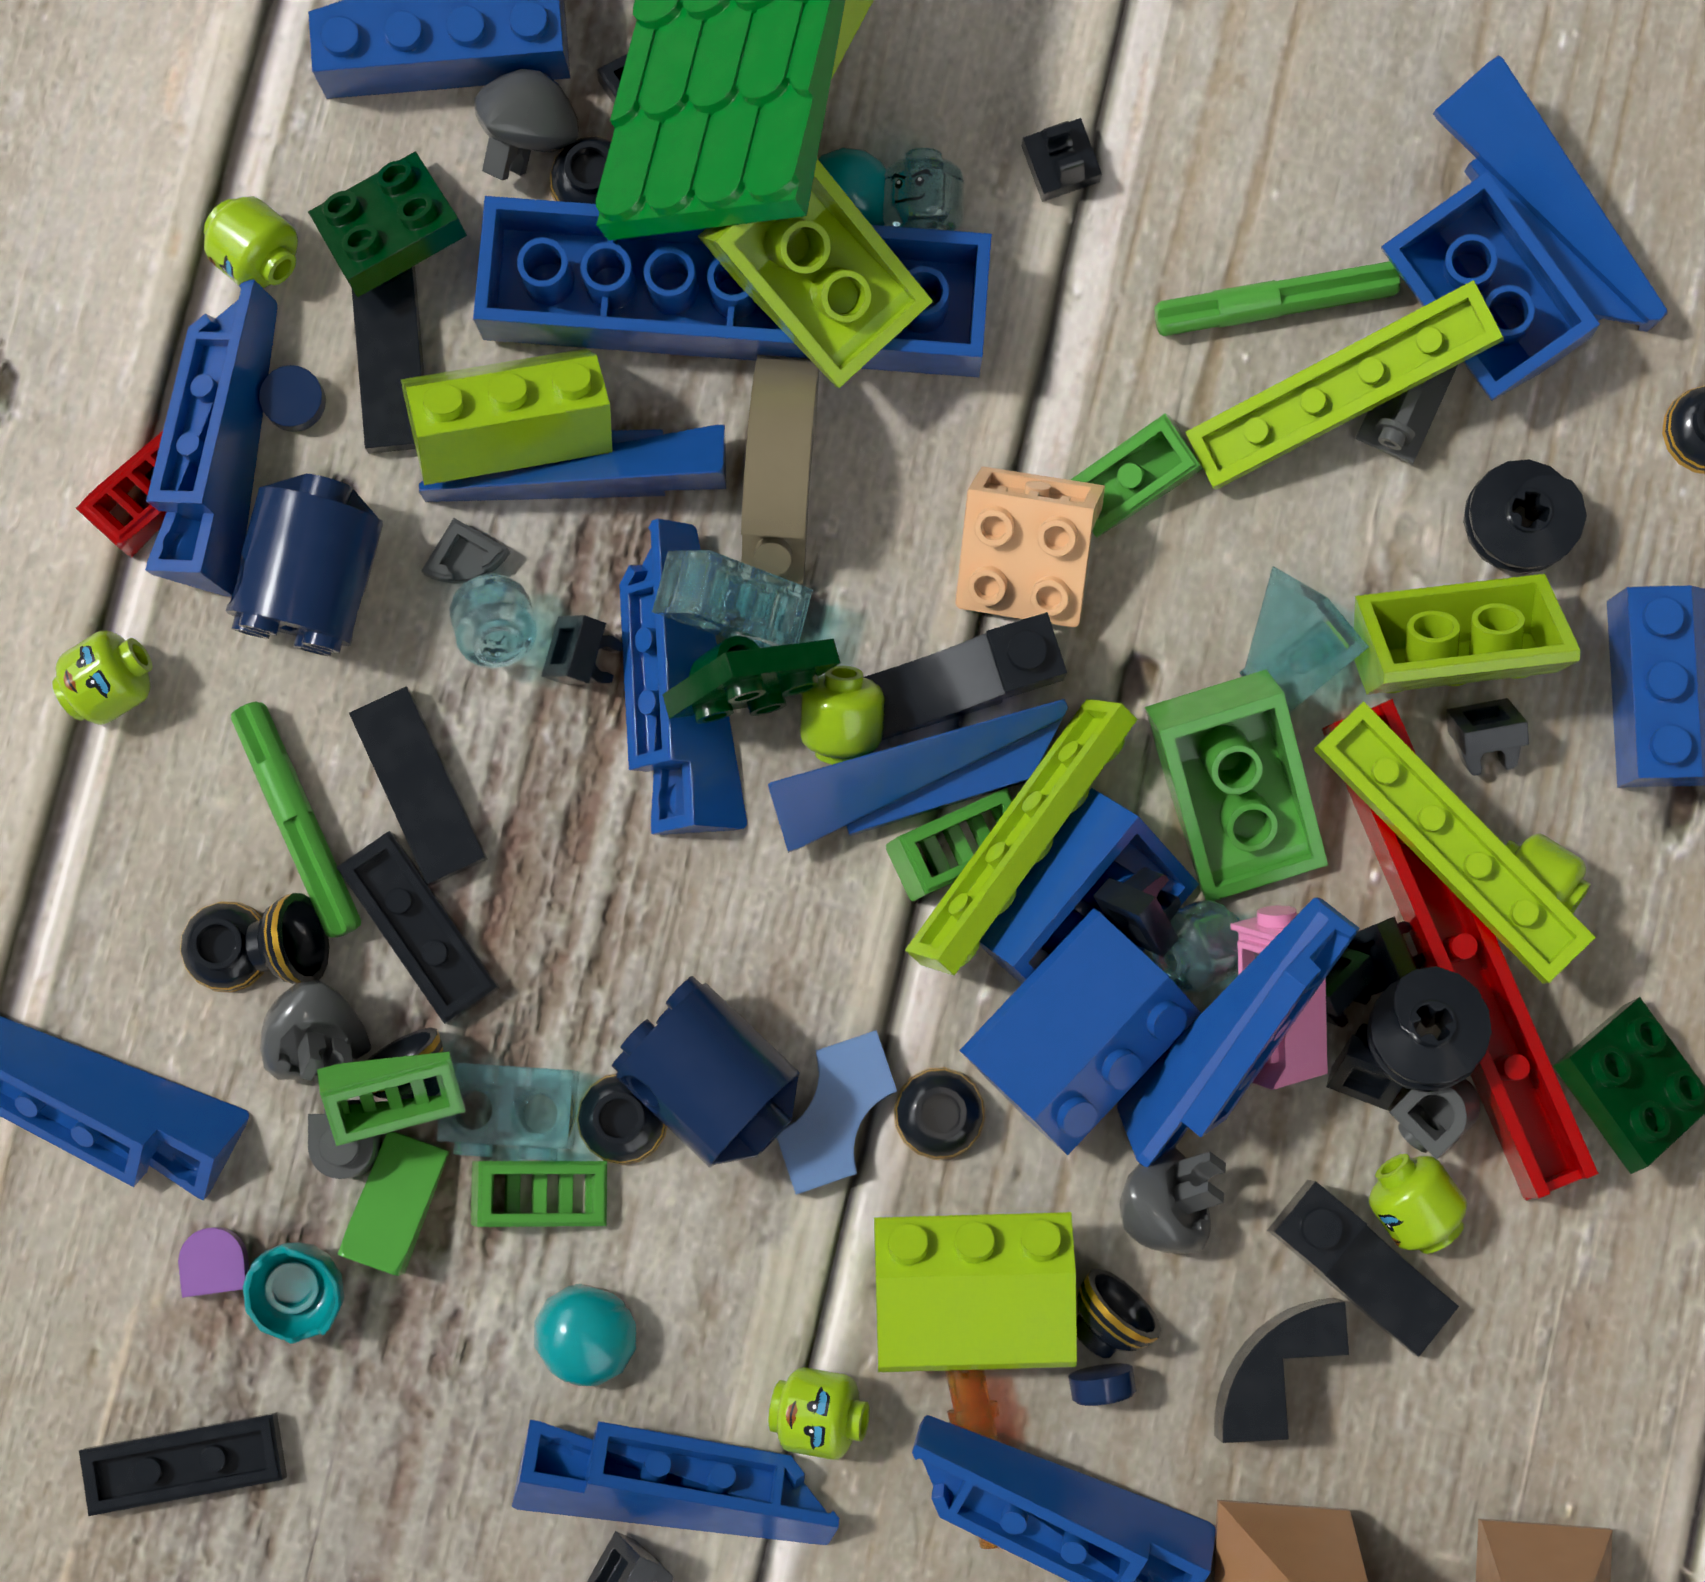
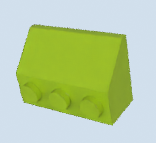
(508, 415)
(1462, 634)
(975, 1292)

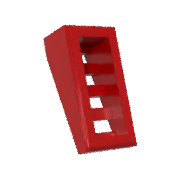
(115, 491)

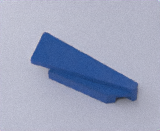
(1524, 158)
(212, 445)
(639, 466)
(692, 762)
(914, 776)
(1233, 1038)
(114, 1111)
(669, 1483)
(1058, 1514)

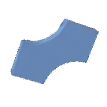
(822, 1140)

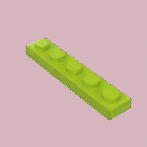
(1345, 385)
(1021, 836)
(1454, 843)

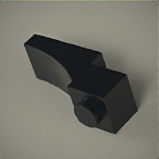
(970, 675)
(1362, 1267)

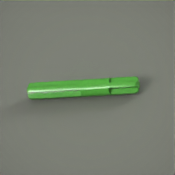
(1276, 298)
(295, 819)

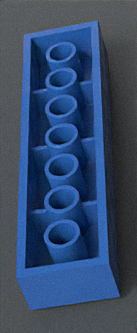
(561, 283)

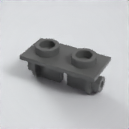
(1404, 421)

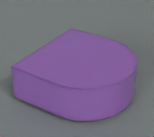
(212, 1262)

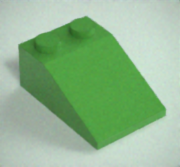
(1238, 784)

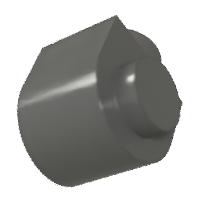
(1437, 1118)
(343, 1160)

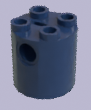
(305, 563)
(709, 1076)

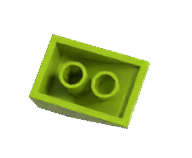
(823, 279)

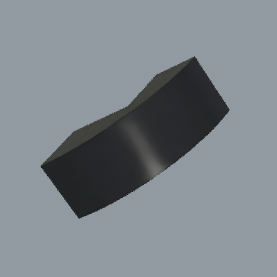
(1253, 1388)

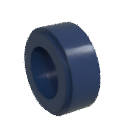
(292, 398)
(1102, 1384)

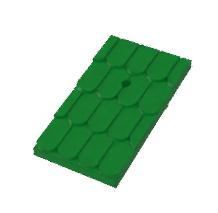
(721, 112)

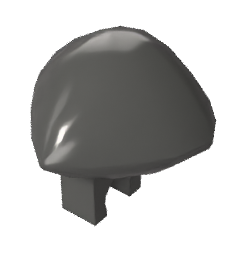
(521, 115)
(309, 1031)
(1170, 1202)

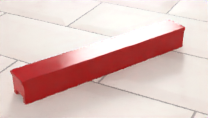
(1515, 1072)

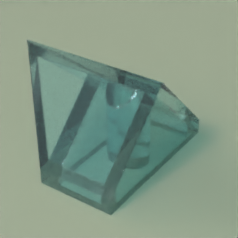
(1300, 639)

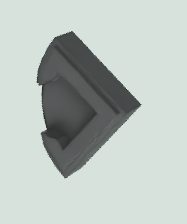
(463, 555)

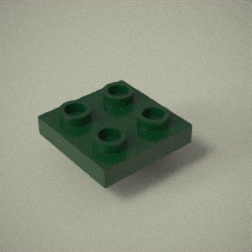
(387, 223)
(750, 677)
(1634, 1085)

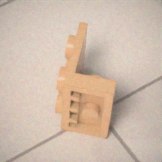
(1027, 545)

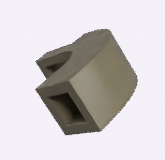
(779, 465)

